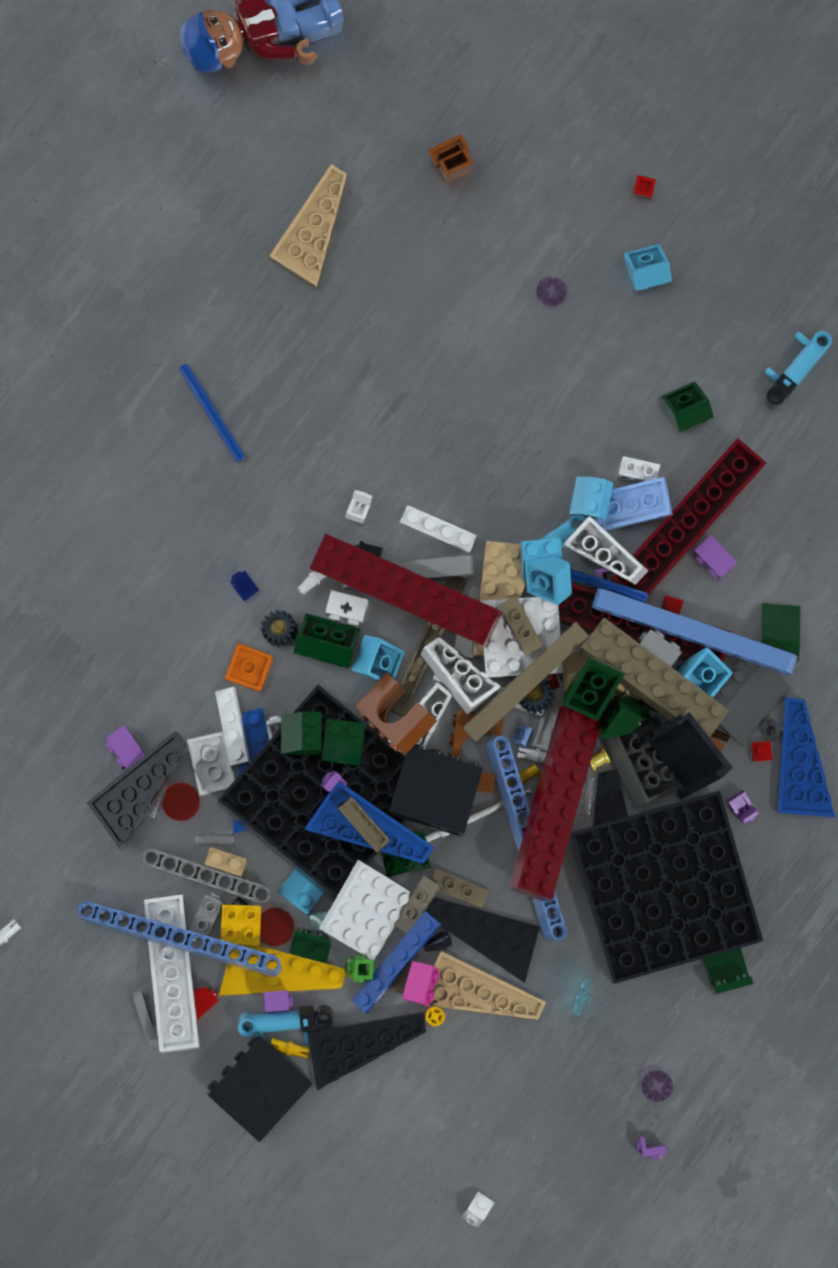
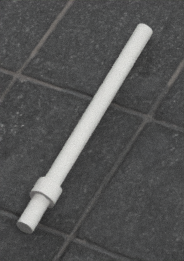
(475, 816)

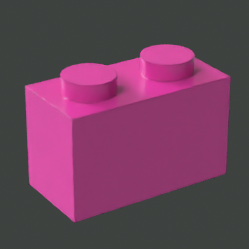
(421, 984)

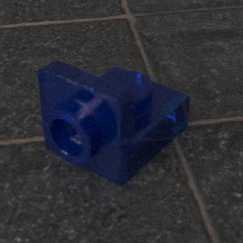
(244, 585)

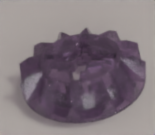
(544, 295)
(648, 1082)

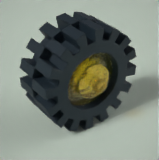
(279, 628)
(538, 698)

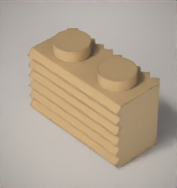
(226, 862)

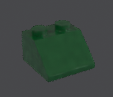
(688, 406)
(620, 716)
(301, 733)
(342, 742)

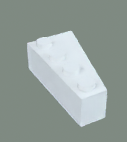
(600, 547)
(459, 675)
(435, 703)

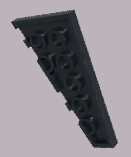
(129, 796)
(609, 798)
(497, 937)
(355, 1045)

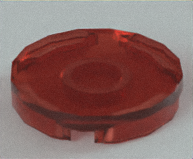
(181, 802)
(276, 927)

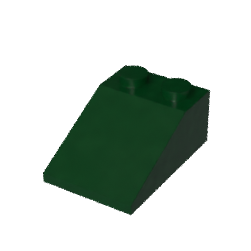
(781, 627)
(592, 688)

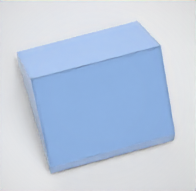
(522, 736)

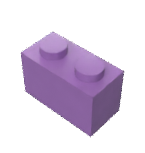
(714, 558)
(125, 747)
(278, 1001)

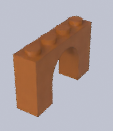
(407, 730)
(487, 780)

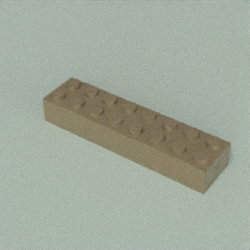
(652, 678)

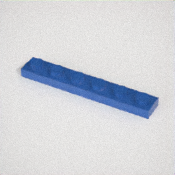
(396, 962)

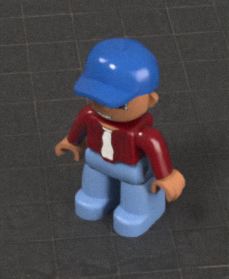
(217, 38)

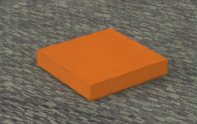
(249, 667)

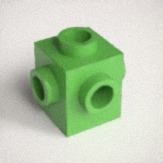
(365, 969)

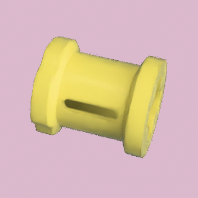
(599, 758)

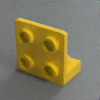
(241, 924)

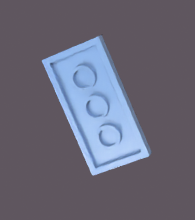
(637, 504)

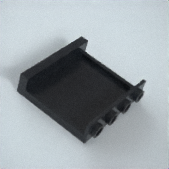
(688, 753)
(436, 790)
(258, 1087)

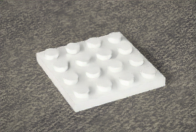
(504, 653)
(365, 910)

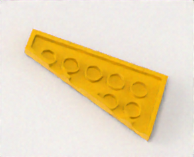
(296, 975)

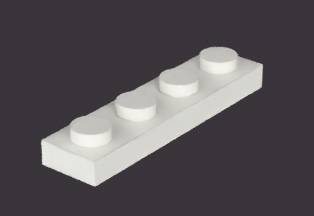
(438, 529)
(232, 726)

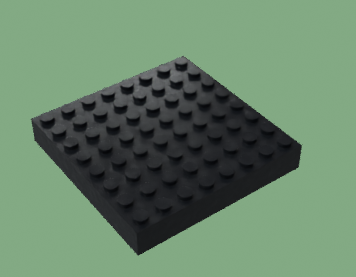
(283, 792)
(666, 887)

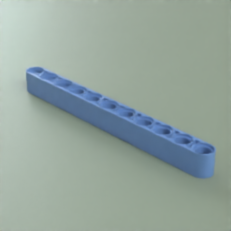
(694, 631)
(513, 813)
(172, 932)

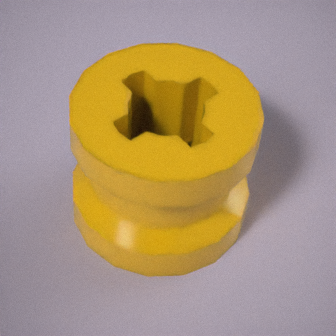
(435, 1016)

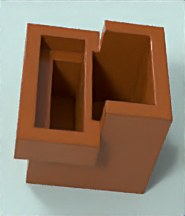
(452, 158)

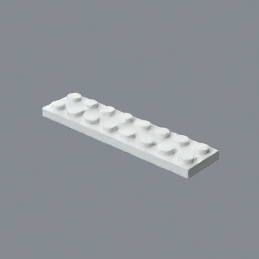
(172, 979)

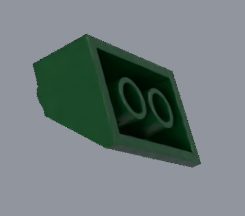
(326, 640)

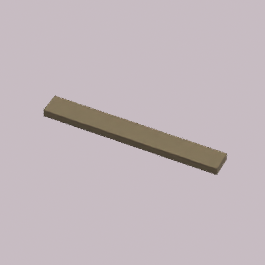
(417, 665)
(526, 681)

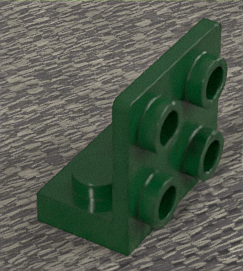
(396, 865)
(310, 946)
(727, 971)

